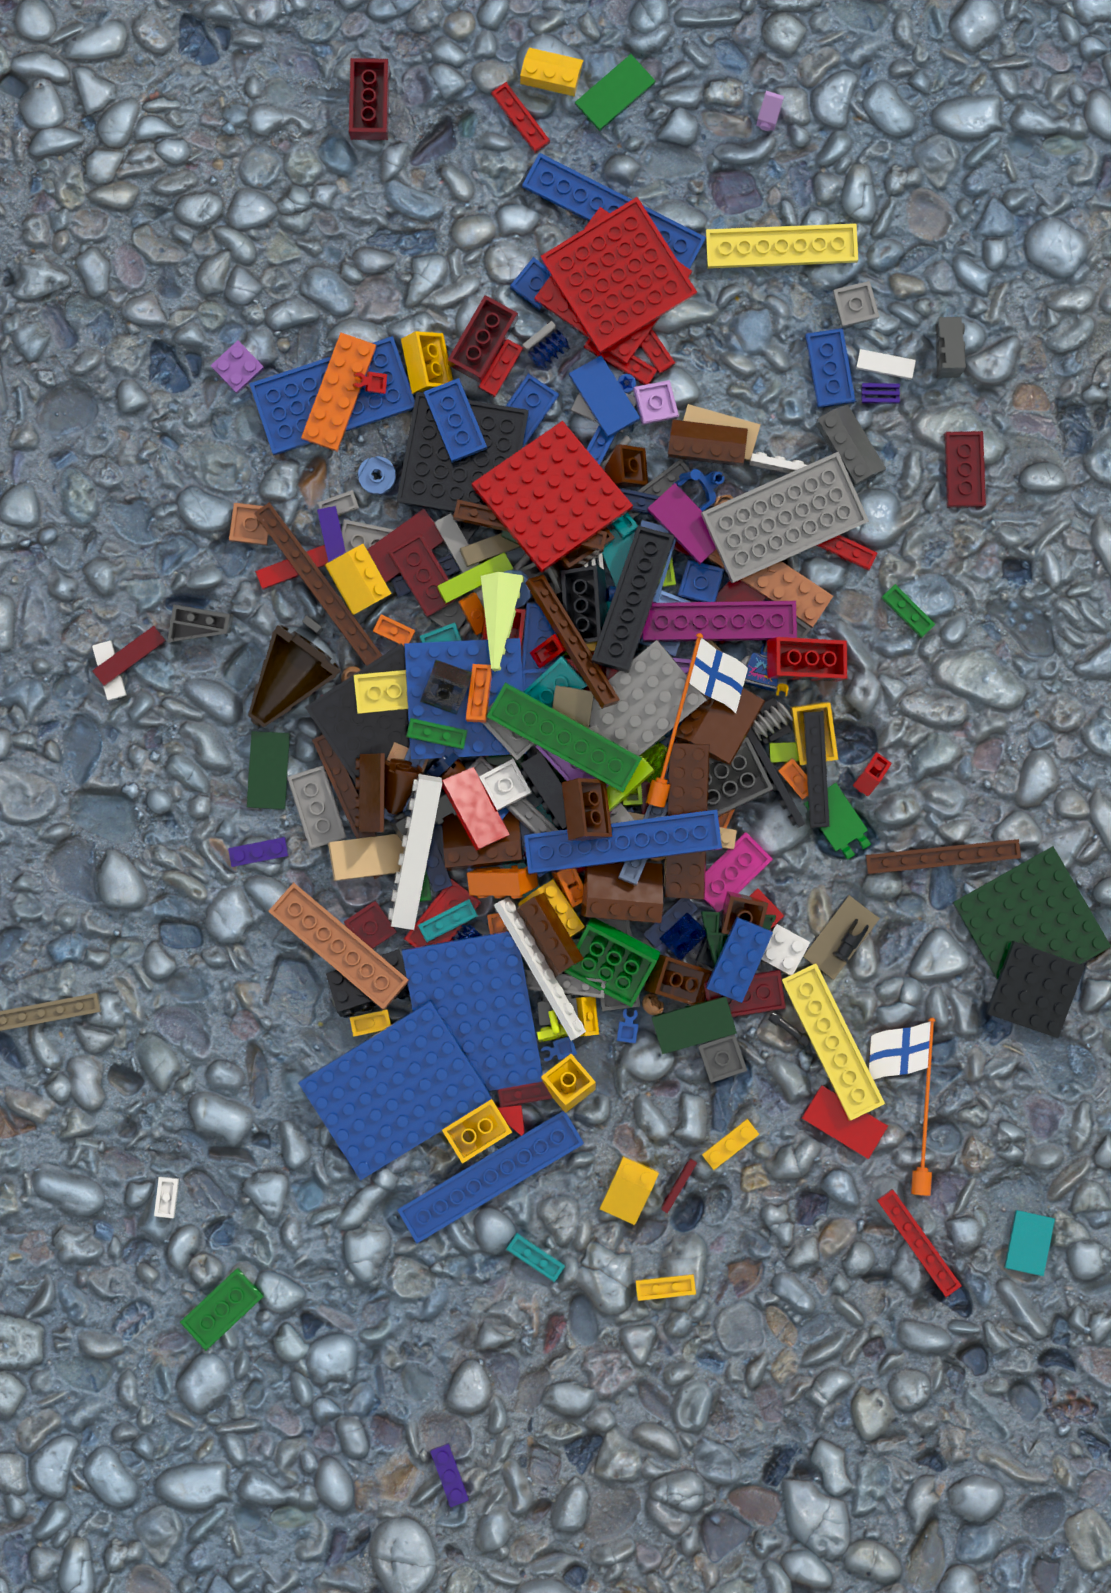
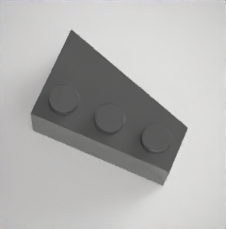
(950, 347)
(197, 623)
(444, 809)

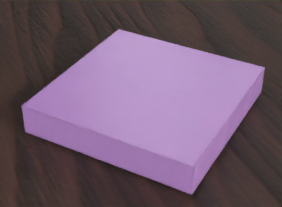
(655, 402)

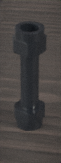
(776, 1018)

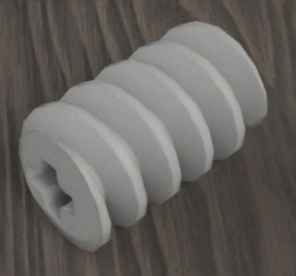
(770, 720)

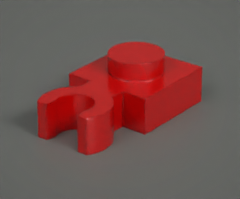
(374, 382)

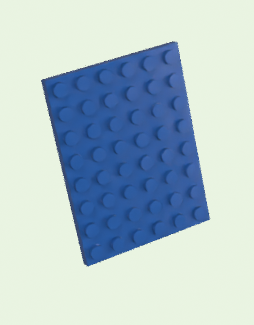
(484, 1003)
(395, 1090)

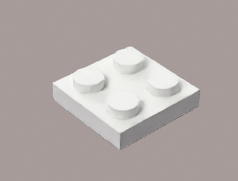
(505, 785)
(785, 950)

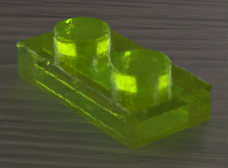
(656, 761)

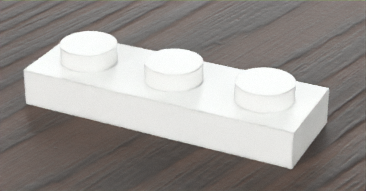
(777, 463)

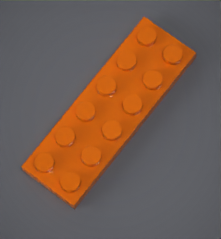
(336, 394)

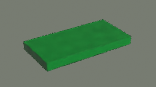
(615, 92)
(221, 1309)

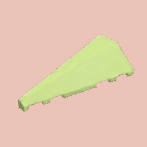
(499, 598)

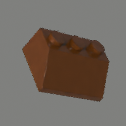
(586, 809)

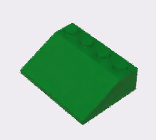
(614, 959)

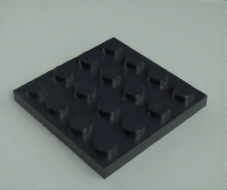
(1035, 989)

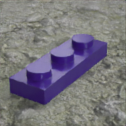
(258, 852)
(449, 1475)

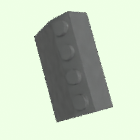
(738, 782)

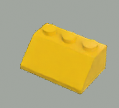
(551, 71)
(426, 360)
(358, 579)
(561, 906)

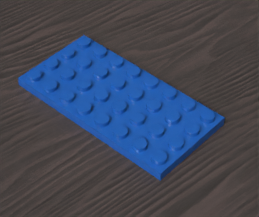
(289, 396)

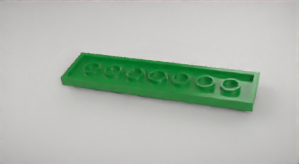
(564, 737)

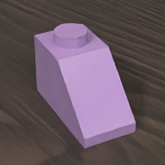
(770, 111)

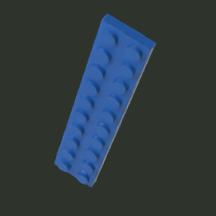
(585, 196)
(628, 842)
(490, 1176)

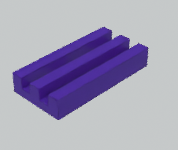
(896, 393)

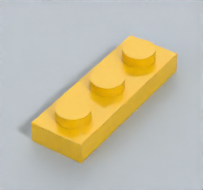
(730, 1144)
(665, 1287)

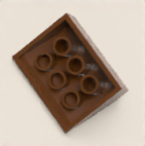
(719, 726)
(370, 792)
(461, 854)
(615, 899)

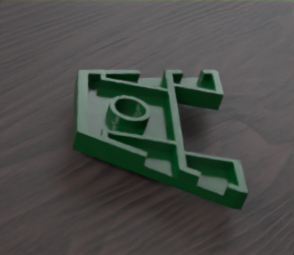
(717, 939)

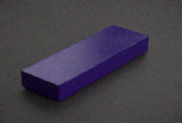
(331, 532)

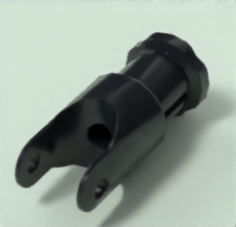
(849, 942)

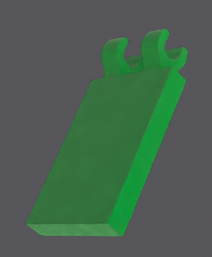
(843, 822)

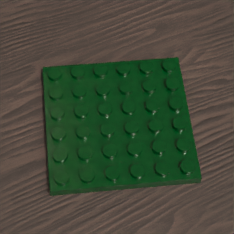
(1033, 907)

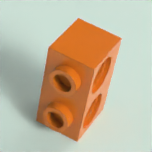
(570, 885)

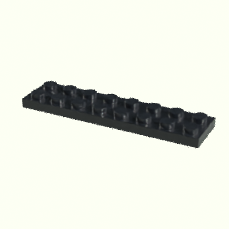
(633, 599)

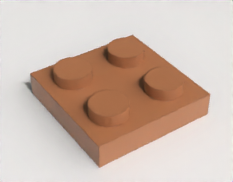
(246, 527)

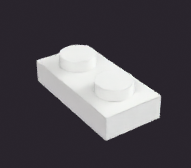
(166, 1197)

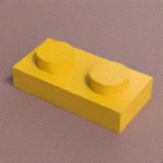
(588, 1015)
(370, 1022)

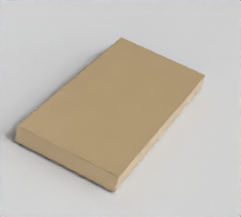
(702, 415)
(365, 857)

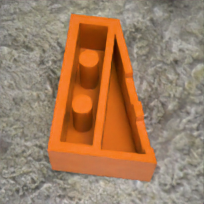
(501, 882)

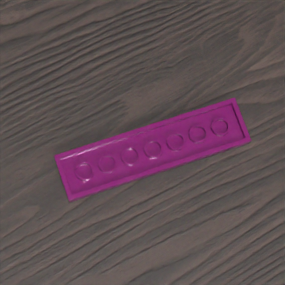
(721, 621)

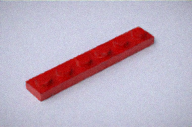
(919, 1243)

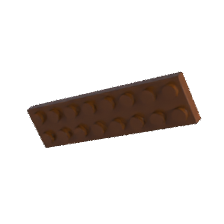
(687, 795)

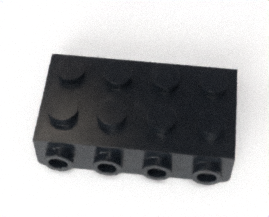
(350, 999)

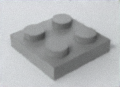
(855, 304)

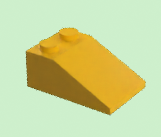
(798, 728)
(476, 1131)
(629, 1190)

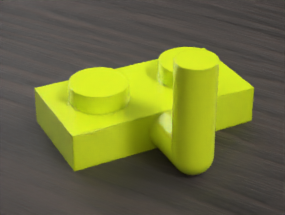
(552, 1032)

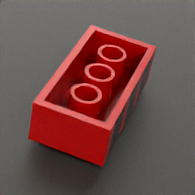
(806, 659)

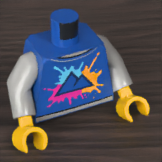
(757, 673)

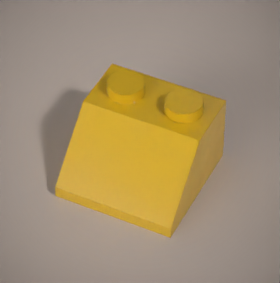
(568, 1083)

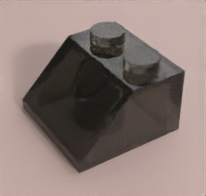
(446, 687)

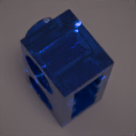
(683, 936)

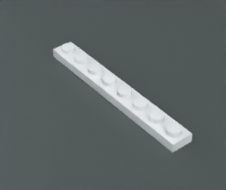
(540, 968)

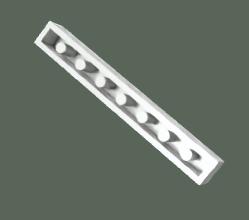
(416, 851)

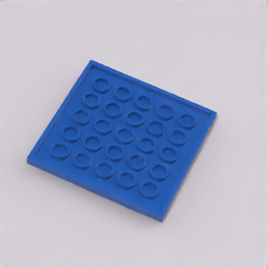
(461, 654)

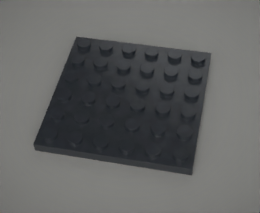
(427, 470)
(365, 732)

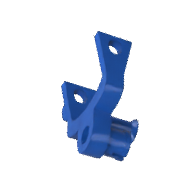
(706, 481)

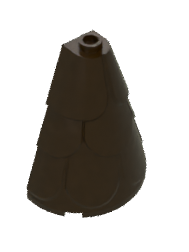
(289, 675)

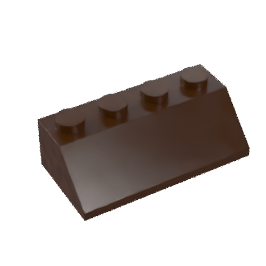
(707, 443)
(549, 934)

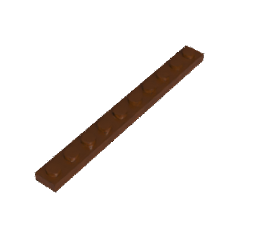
(317, 584)

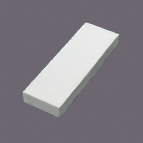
(885, 364)
(115, 688)

